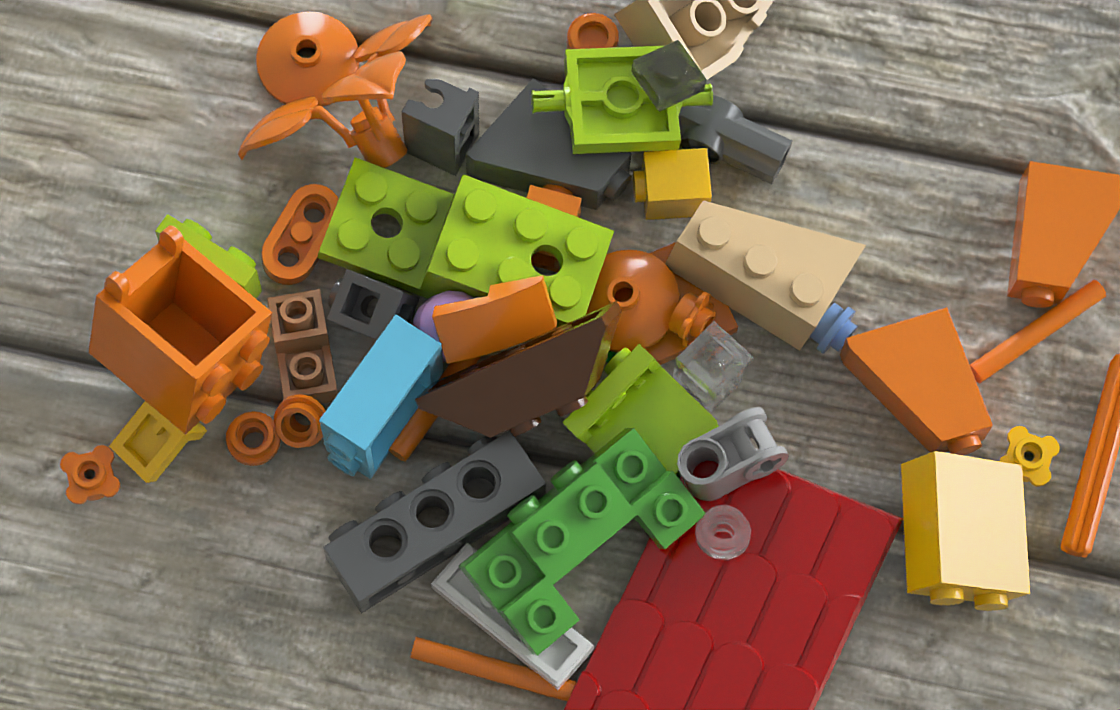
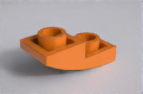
(495, 322)

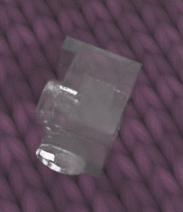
(712, 366)

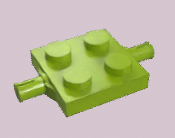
(609, 105)

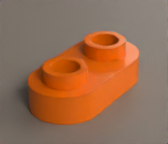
(298, 235)

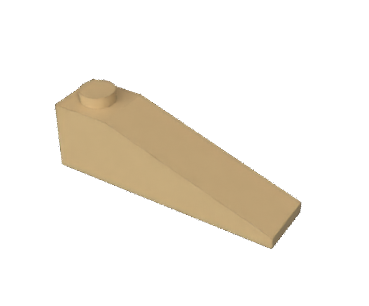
(706, 28)

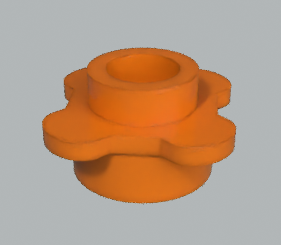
(692, 317)
(83, 489)

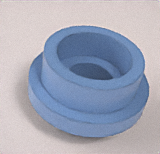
(834, 328)

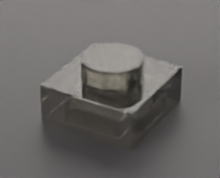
(668, 75)

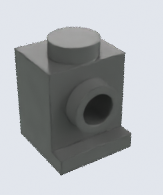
(351, 298)

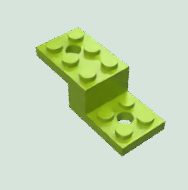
(461, 238)

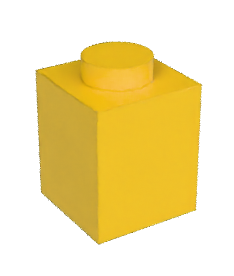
(672, 183)

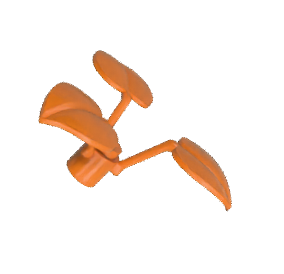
(376, 79)

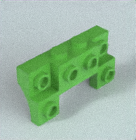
(567, 525)

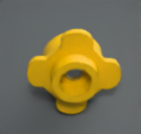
(1043, 449)

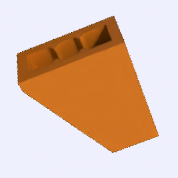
(1057, 228)
(922, 380)

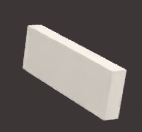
(554, 664)

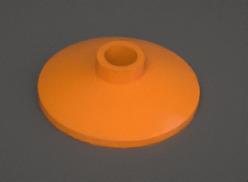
(293, 77)
(653, 301)

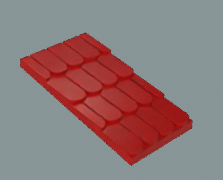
(747, 626)

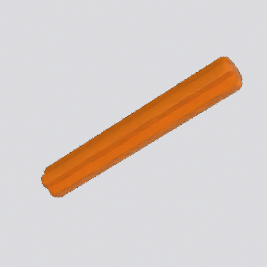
(1096, 469)

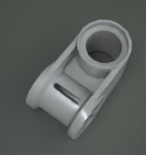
(735, 454)

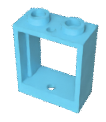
(380, 398)

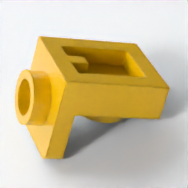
(151, 442)

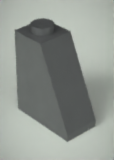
(537, 151)

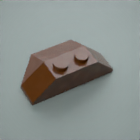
(527, 379)

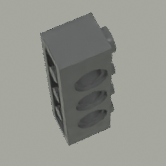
(374, 578)

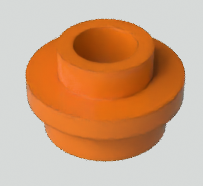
(246, 424)
(290, 430)

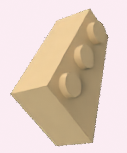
(764, 268)

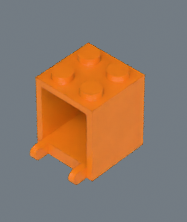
(179, 331)

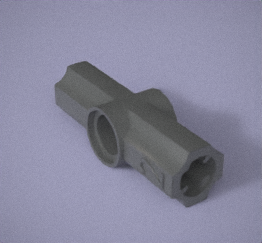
(733, 139)

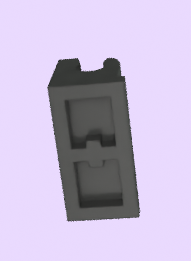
(445, 132)

